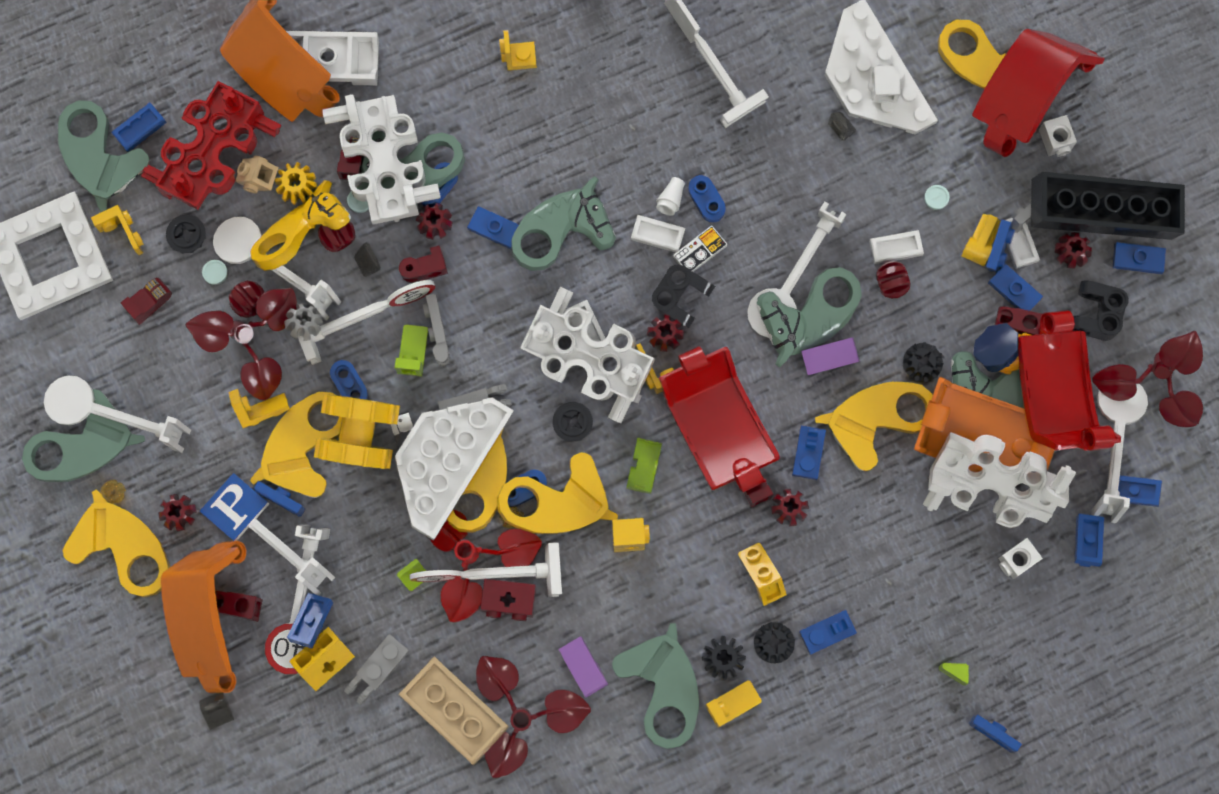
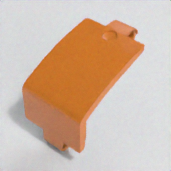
(276, 63)
(974, 415)
(194, 616)

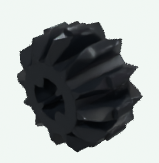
(730, 652)

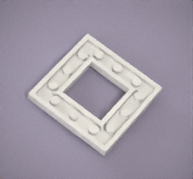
(91, 268)

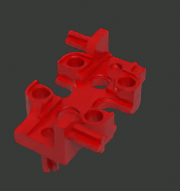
(242, 117)

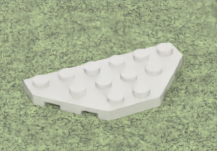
(855, 52)
(443, 458)

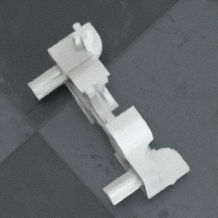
(365, 119)
(631, 367)
(951, 475)

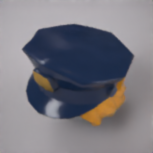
(998, 348)

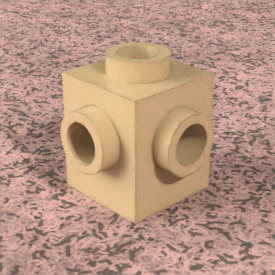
(256, 174)

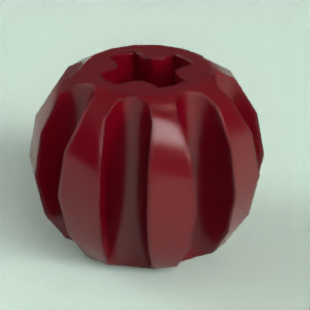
(442, 223)
(336, 239)
(1065, 246)
(893, 279)
(244, 298)
(662, 326)
(782, 510)
(169, 512)

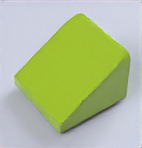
(404, 574)
(956, 671)

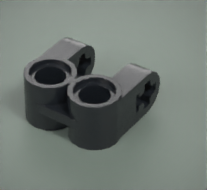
(677, 290)
(1100, 293)

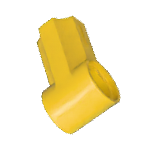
(980, 244)

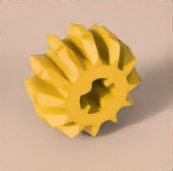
(294, 174)

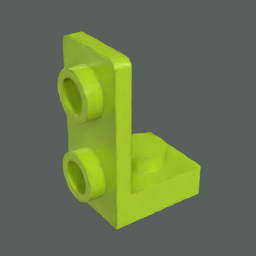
(412, 350)

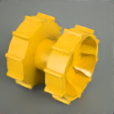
(356, 431)

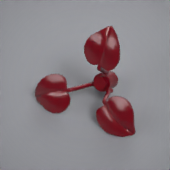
(213, 329)
(1178, 353)
(564, 713)

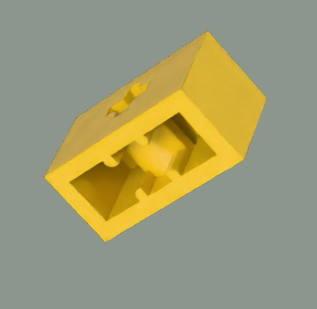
(630, 535)
(323, 660)

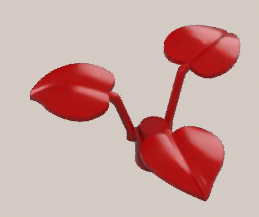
(463, 597)

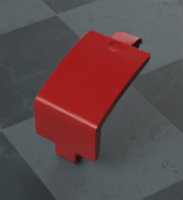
(1027, 85)
(1059, 387)
(718, 419)

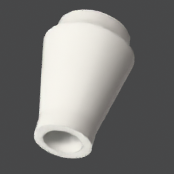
(670, 198)

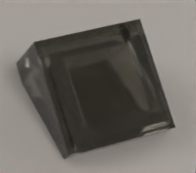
(841, 125)
(367, 260)
(216, 710)

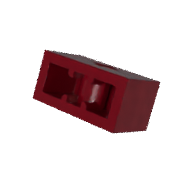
(497, 590)

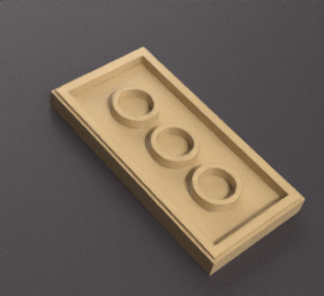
(454, 710)

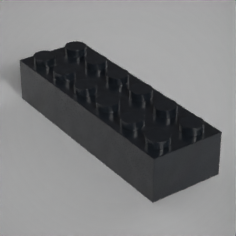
(1107, 205)

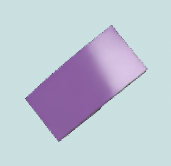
(830, 356)
(583, 666)

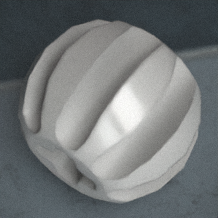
(295, 318)

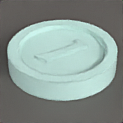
(936, 197)
(356, 205)
(215, 272)

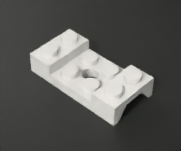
(354, 54)

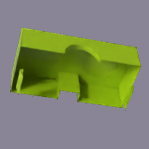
(647, 457)

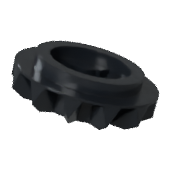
(175, 230)
(925, 373)
(571, 410)
(766, 652)

